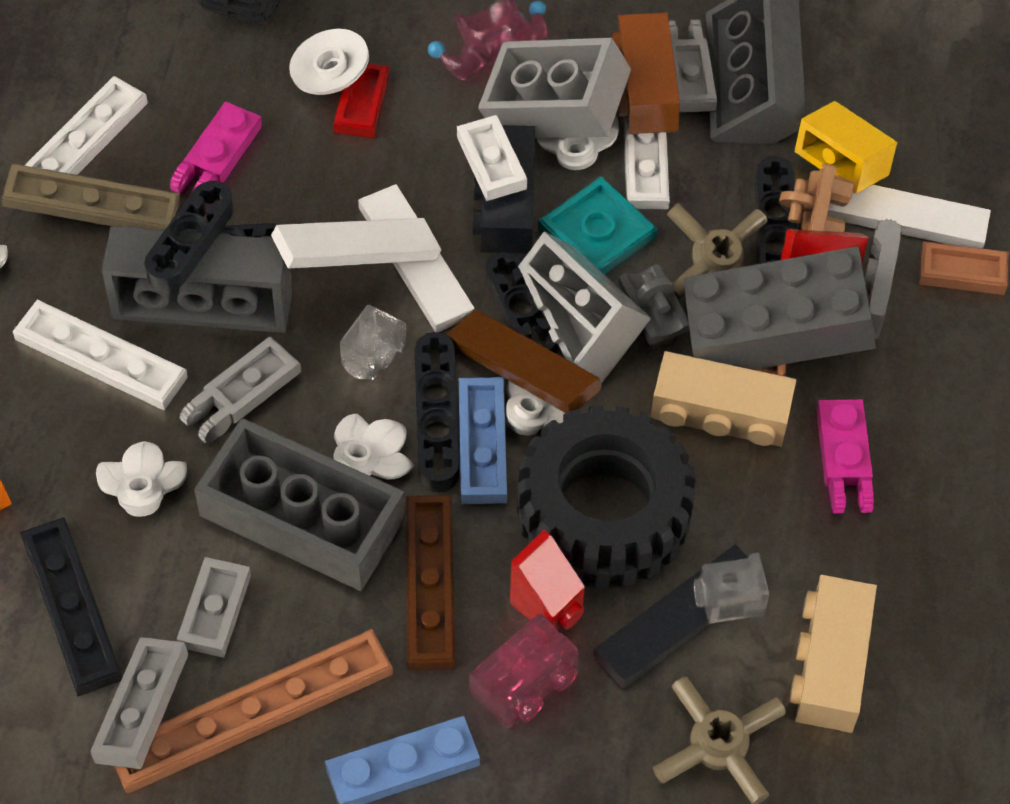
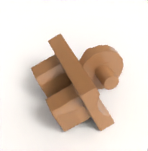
(811, 200)

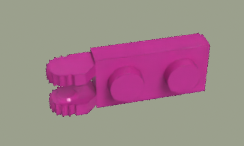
(218, 147)
(845, 452)

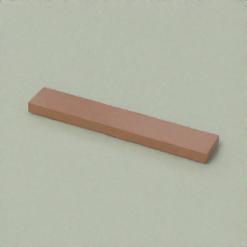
(260, 707)

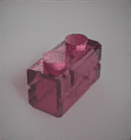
(524, 672)

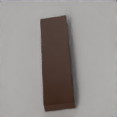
(524, 362)
(430, 582)

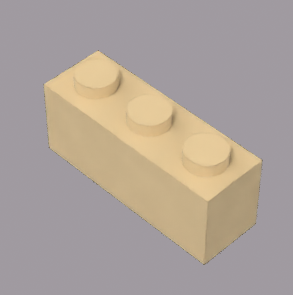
(723, 399)
(833, 653)

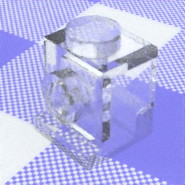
(372, 343)
(736, 602)

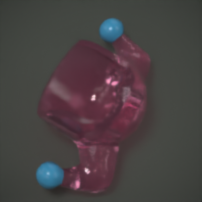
(486, 32)

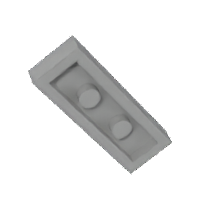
(139, 703)

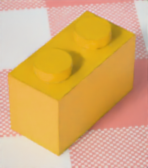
(848, 142)

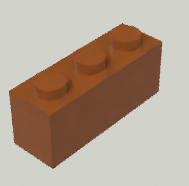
(652, 88)

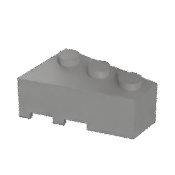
(583, 307)

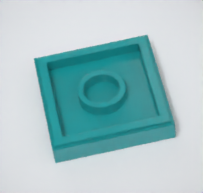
(600, 225)

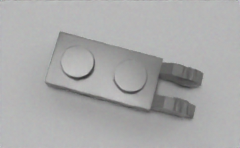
(693, 69)
(881, 269)
(241, 388)

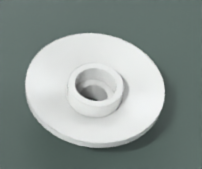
(329, 61)

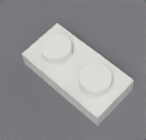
(491, 157)

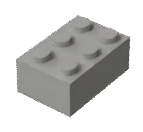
(557, 86)

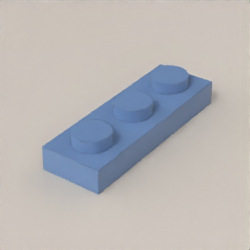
(482, 441)
(403, 762)

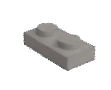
(214, 607)

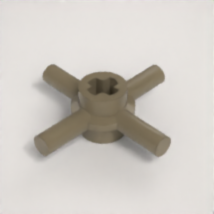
(707, 242)
(717, 753)

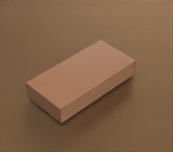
(963, 268)

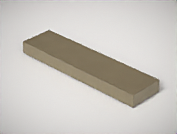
(88, 198)

